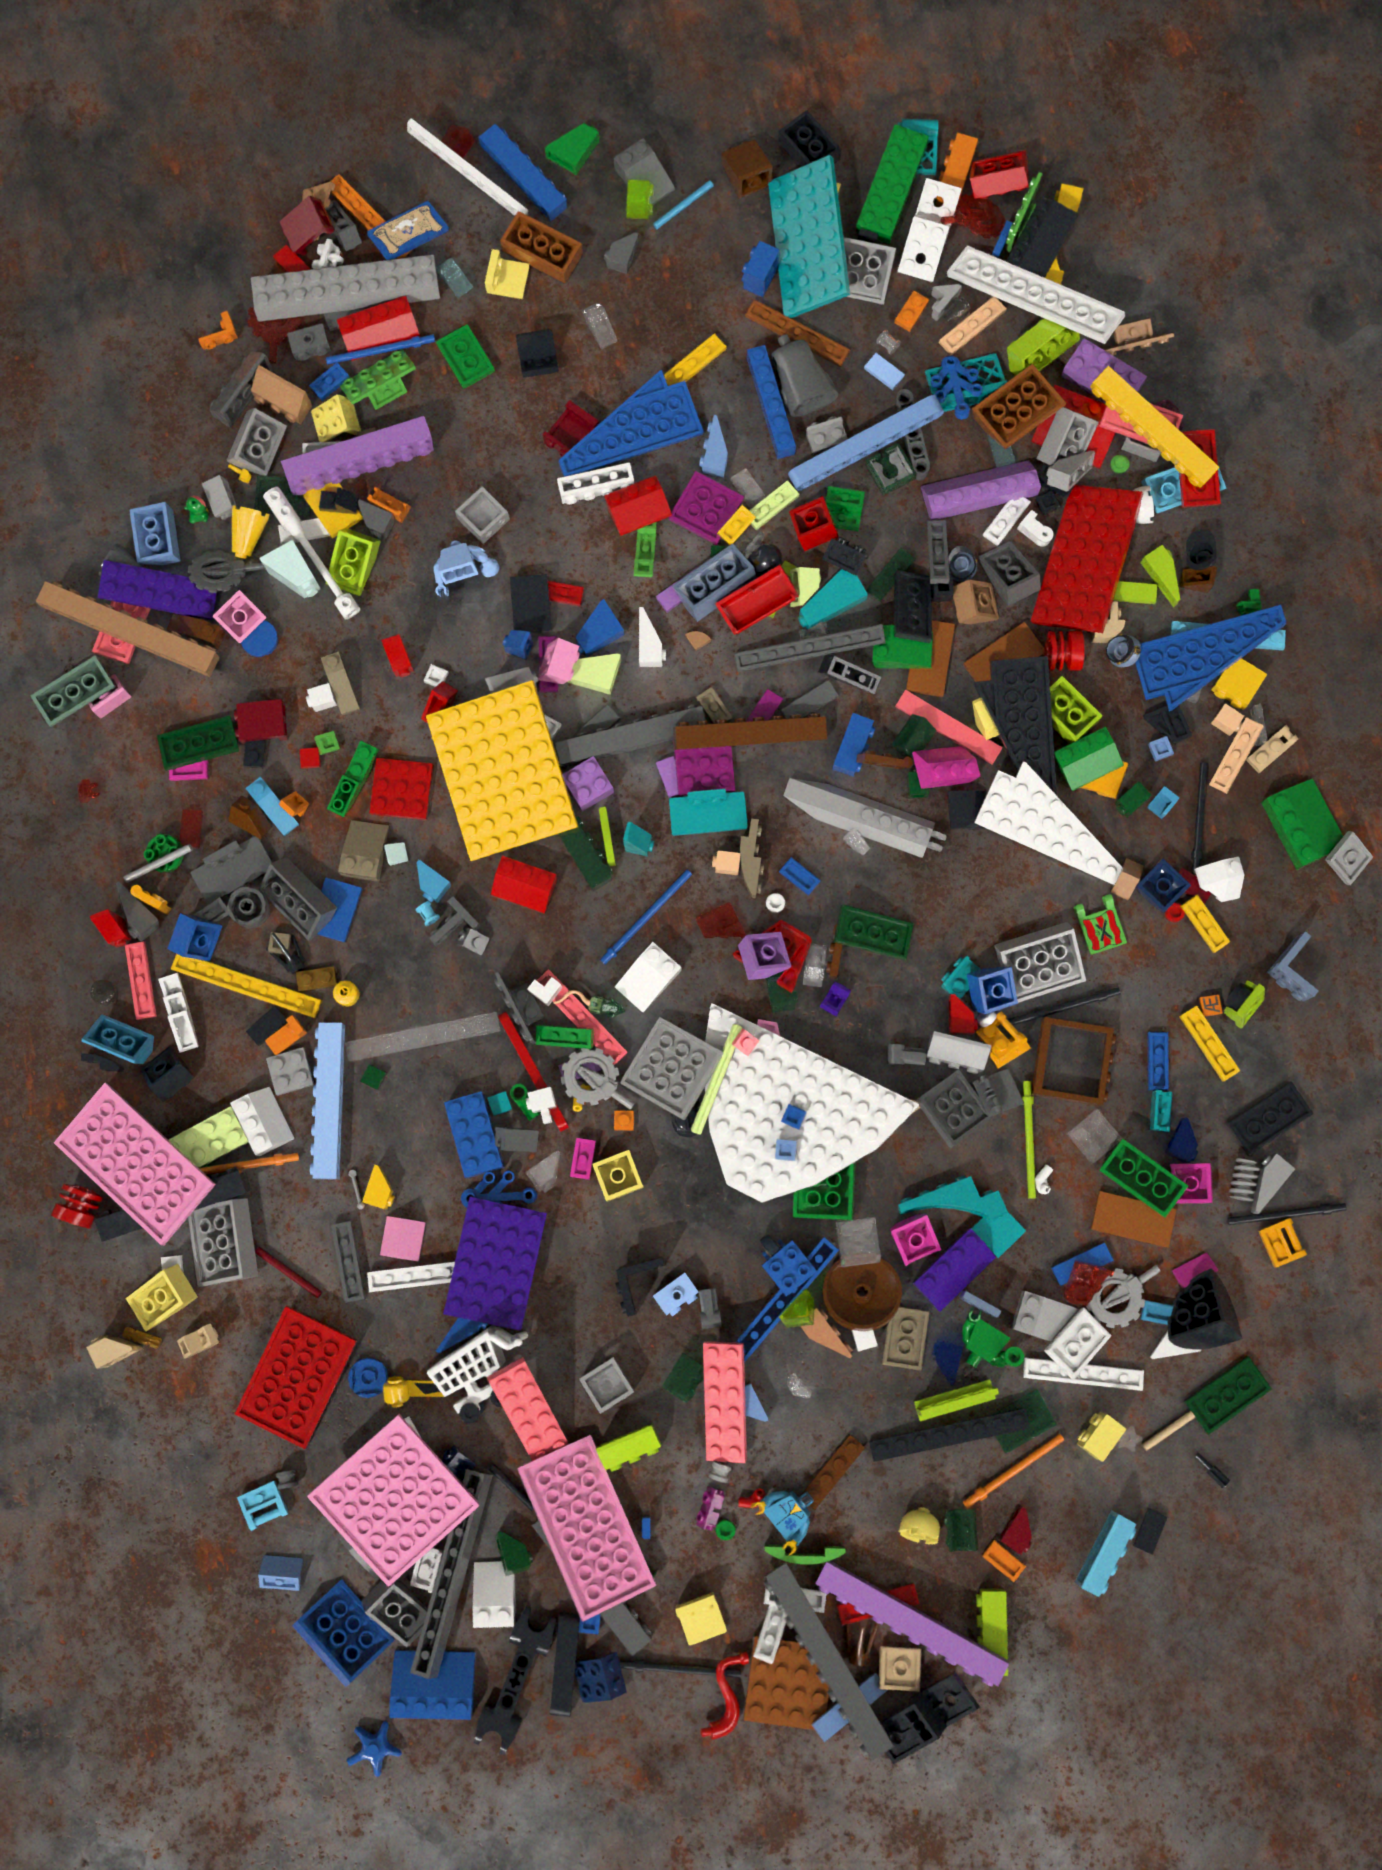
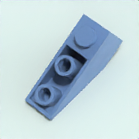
(716, 454)

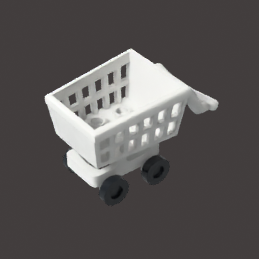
(473, 1405)

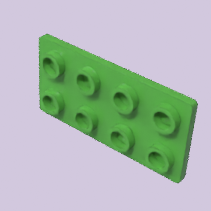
(1024, 213)
(381, 381)

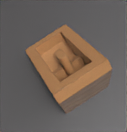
(1127, 879)

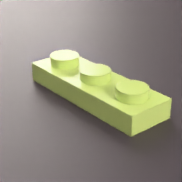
(773, 504)

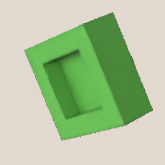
(327, 743)

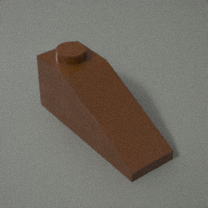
(197, 629)

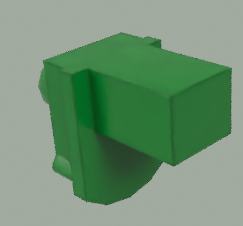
(1252, 605)

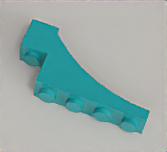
(960, 1196)

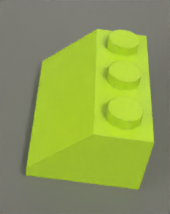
(629, 1447)

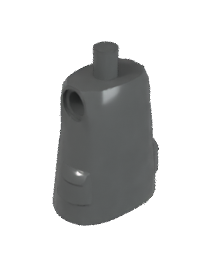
(802, 379)

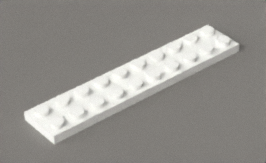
(1036, 294)

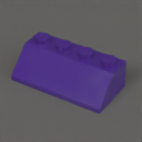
(954, 1269)

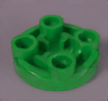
(161, 846)

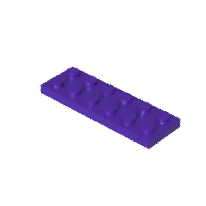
(154, 590)

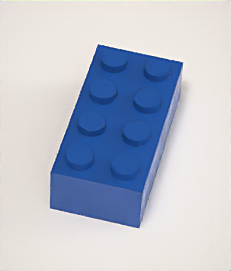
(474, 1134)

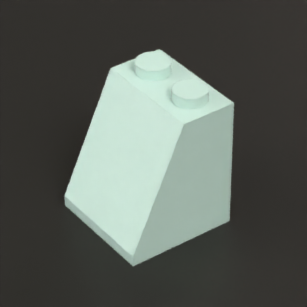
(290, 568)

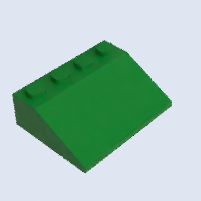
(1303, 823)
(829, 1198)

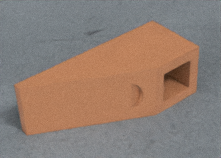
(826, 1335)

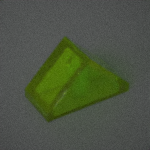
(800, 1311)

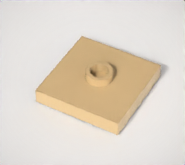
(899, 1668)

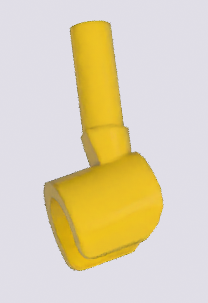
(244, 476)

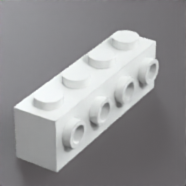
(594, 483)

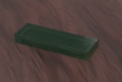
(885, 580)

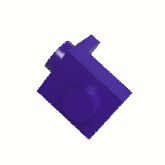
(835, 998)

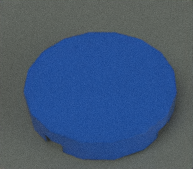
(261, 640)
(367, 1377)

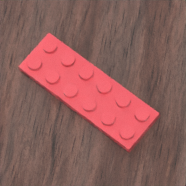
(725, 1402)
(527, 1409)

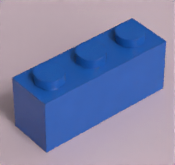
(853, 744)

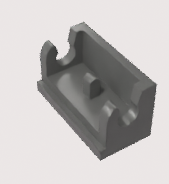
(516, 1139)

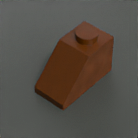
(249, 817)

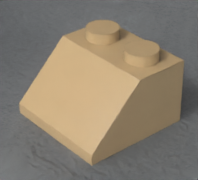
(110, 1350)

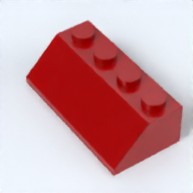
(378, 325)

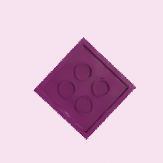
(705, 507)
(704, 769)

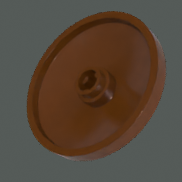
(862, 1295)

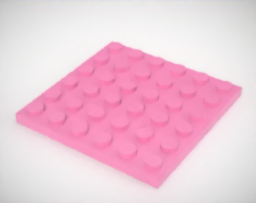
(393, 1500)

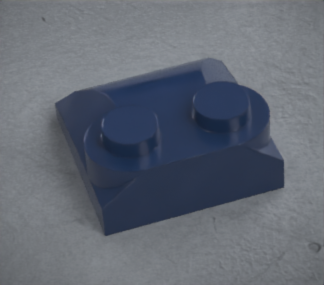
(1162, 886)

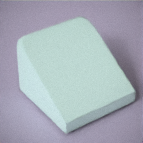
(396, 853)

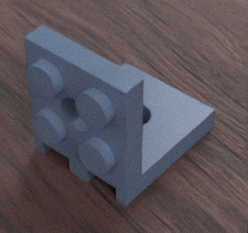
(1289, 978)

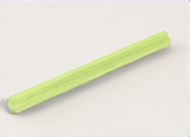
(715, 1081)

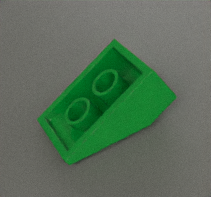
(902, 652)

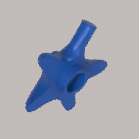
(374, 1748)

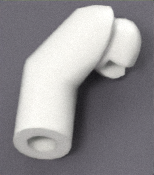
(1041, 1180)

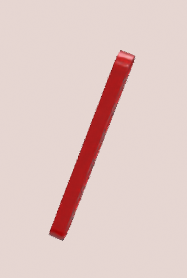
(530, 1066)

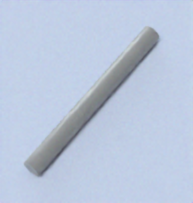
(158, 863)

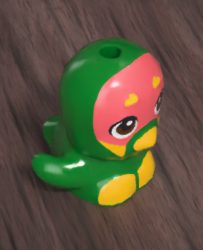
(197, 509)

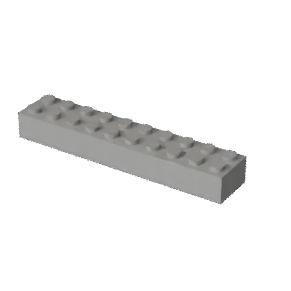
(344, 287)

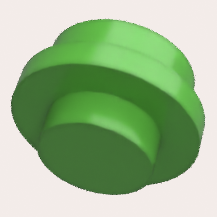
(1119, 464)

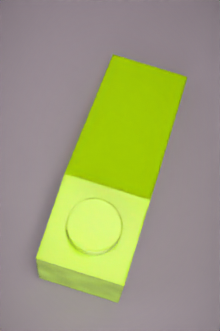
(1162, 570)

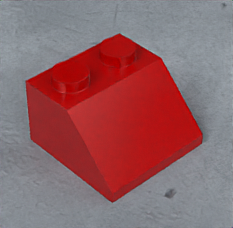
(813, 523)

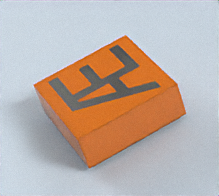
(1210, 1005)

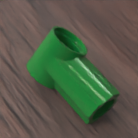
(521, 1102)

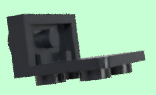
(537, 353)

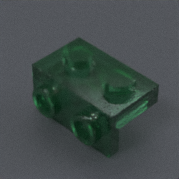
(961, 1530)

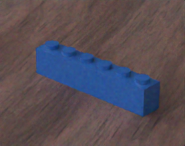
(523, 172)
(771, 402)

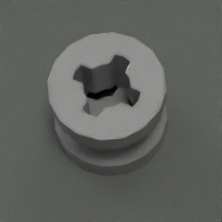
(720, 1472)

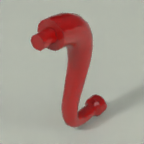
(732, 1713)

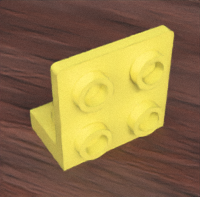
(506, 276)
(334, 418)
(701, 1618)

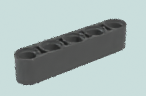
(913, 443)

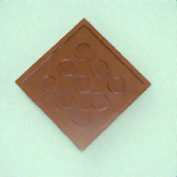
(785, 1690)

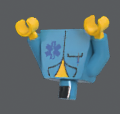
(787, 1514)

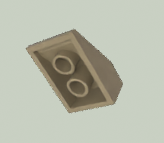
(363, 851)

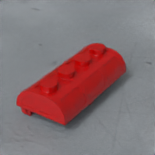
(757, 599)

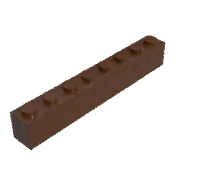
(749, 733)

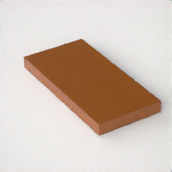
(1014, 645)
(933, 680)
(1132, 1220)

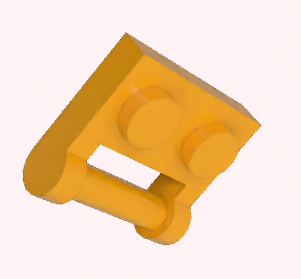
(152, 900)
(1001, 1046)
(1277, 1245)

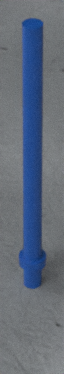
(611, 952)

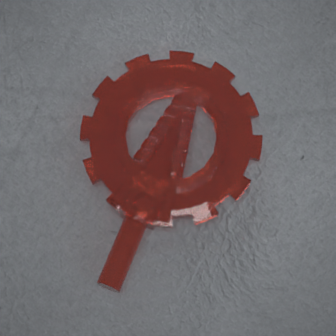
(974, 217)
(273, 331)

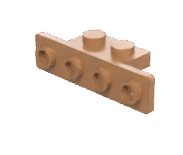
(1135, 334)

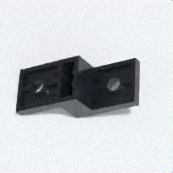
(927, 1716)

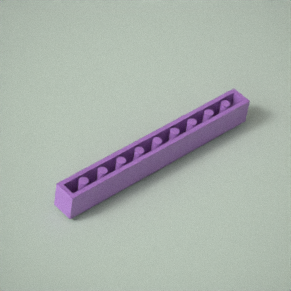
(913, 1623)

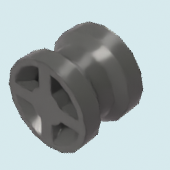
(286, 1479)

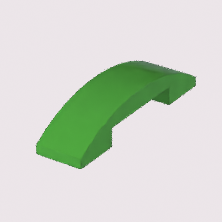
(645, 551)
(830, 1553)

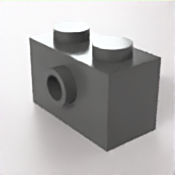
(309, 342)

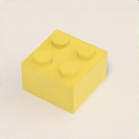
(617, 1175)
(1100, 1436)

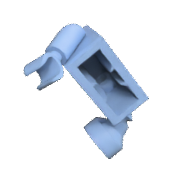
(458, 563)

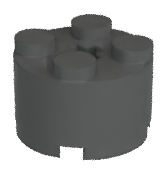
(258, 912)

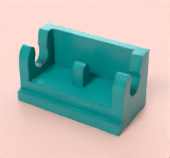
(1160, 1111)

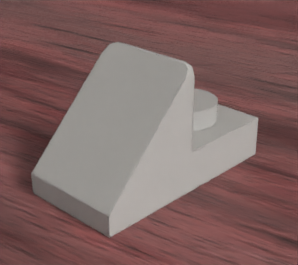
(944, 295)

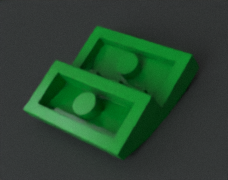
(845, 507)

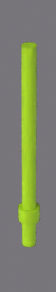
(1028, 1102)

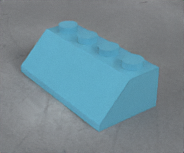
(1105, 1553)

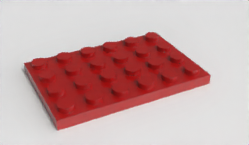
(295, 1377)

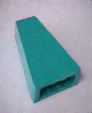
(835, 598)

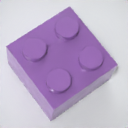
(587, 784)

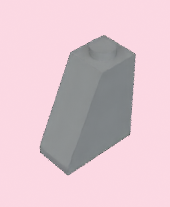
(510, 679)

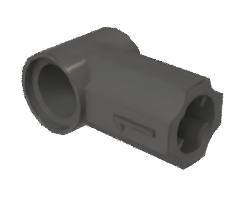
(902, 1055)
(709, 1309)

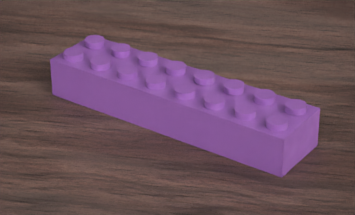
(358, 456)

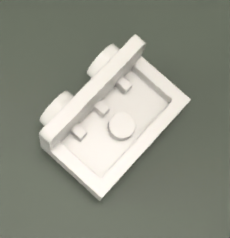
(427, 1570)

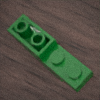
(353, 780)

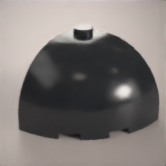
(1203, 1315)

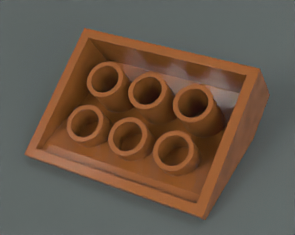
(1017, 407)

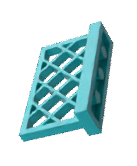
(987, 386)

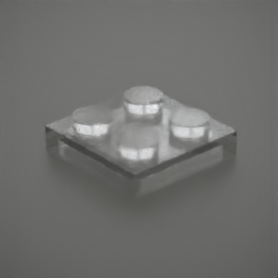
(1094, 1136)

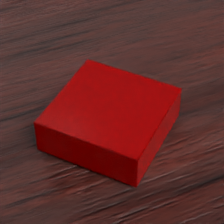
(309, 758)

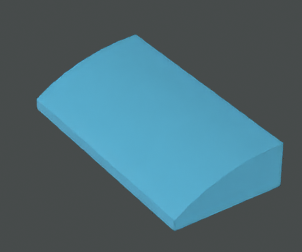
(1166, 489)

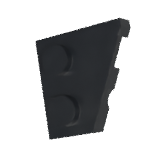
(1169, 723)

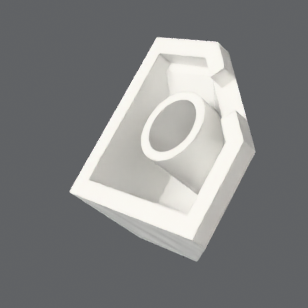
(1222, 878)

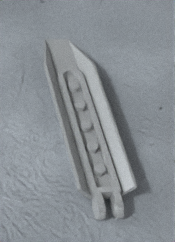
(870, 817)

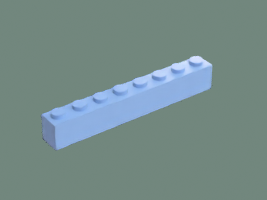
(328, 1101)

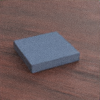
(979, 1304)

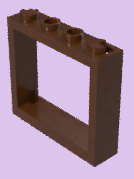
(1041, 1056)

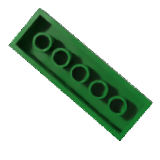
(893, 183)

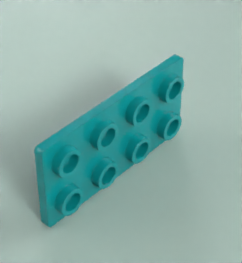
(708, 812)

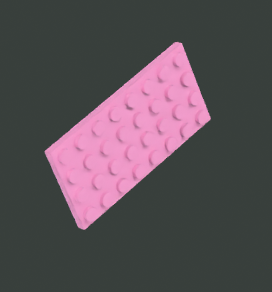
(134, 1164)
(586, 1528)

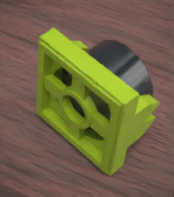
(1244, 1002)

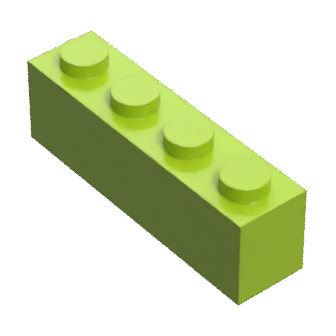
(993, 1621)

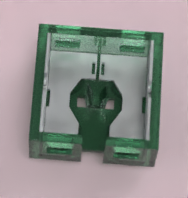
(894, 460)

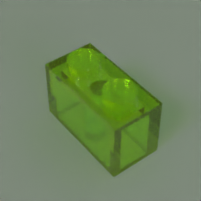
(639, 199)

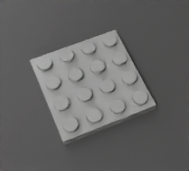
(672, 1068)

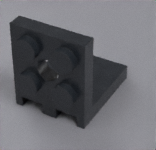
(623, 1284)

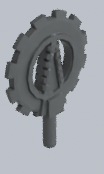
(229, 567)

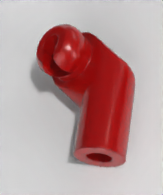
(755, 1497)

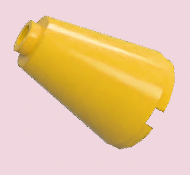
(246, 530)

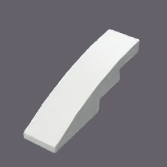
(178, 1012)

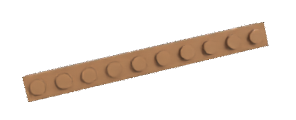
(127, 628)

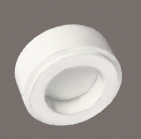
(775, 903)
(986, 1019)

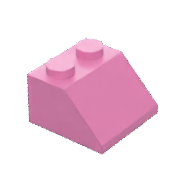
(239, 616)
(558, 662)

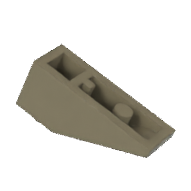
(340, 683)

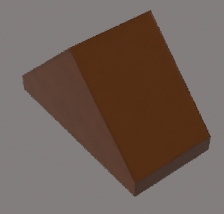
(1198, 580)

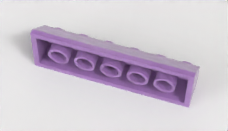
(980, 490)

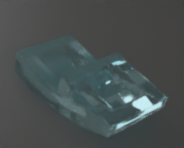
(454, 277)

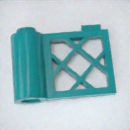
(930, 128)

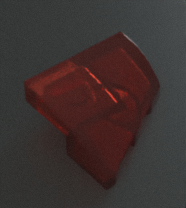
(720, 923)
(1085, 1282)

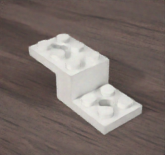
(927, 232)

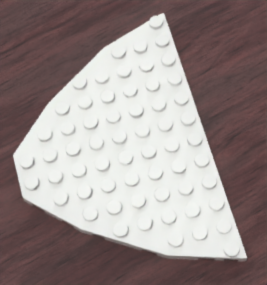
(842, 1121)

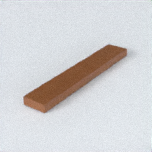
(796, 331)

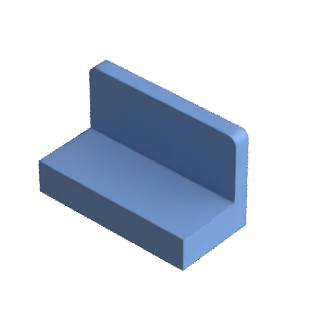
(280, 1573)

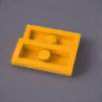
(1108, 784)

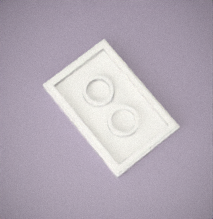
(1077, 1343)

